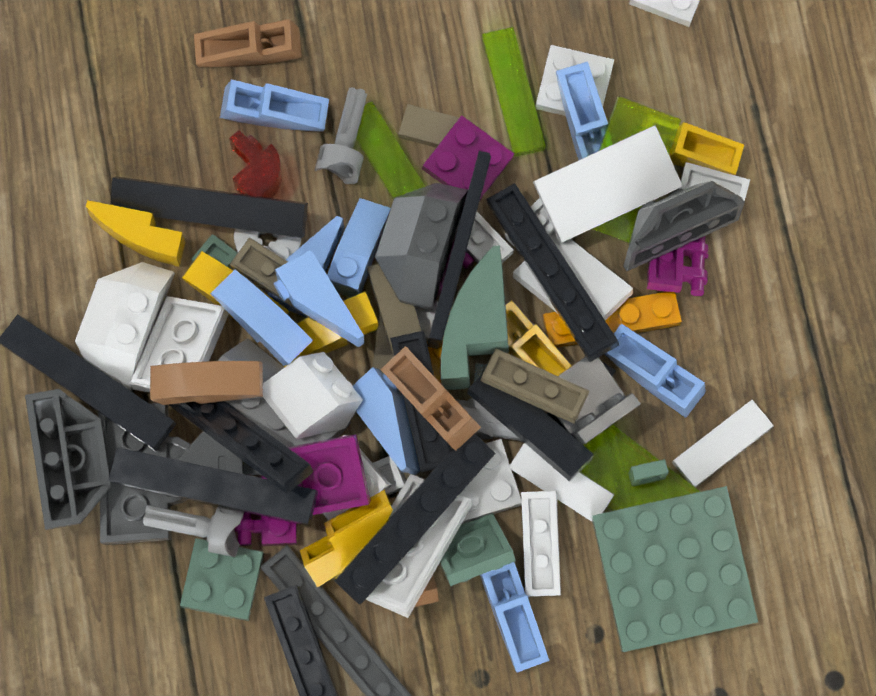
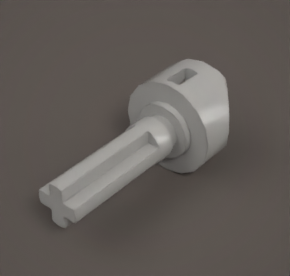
(341, 157)
(218, 529)

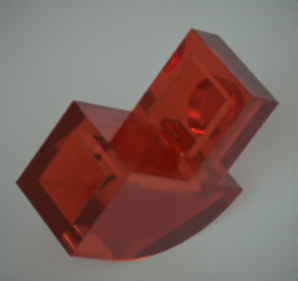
(263, 169)

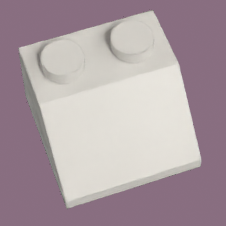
(311, 396)

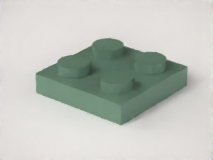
(476, 550)
(221, 582)

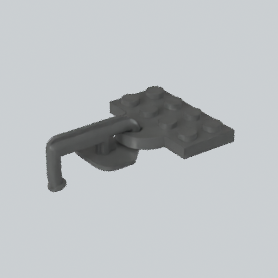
(125, 506)

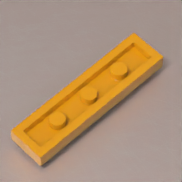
(636, 313)

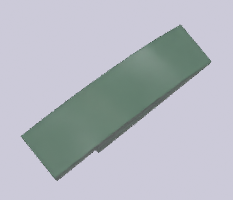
(475, 321)

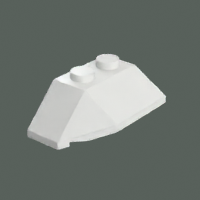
(122, 319)

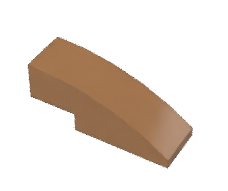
(248, 44)
(206, 381)
(430, 398)

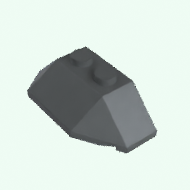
(680, 220)
(420, 241)
(67, 457)

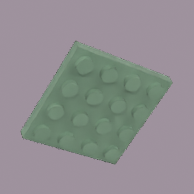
(674, 569)

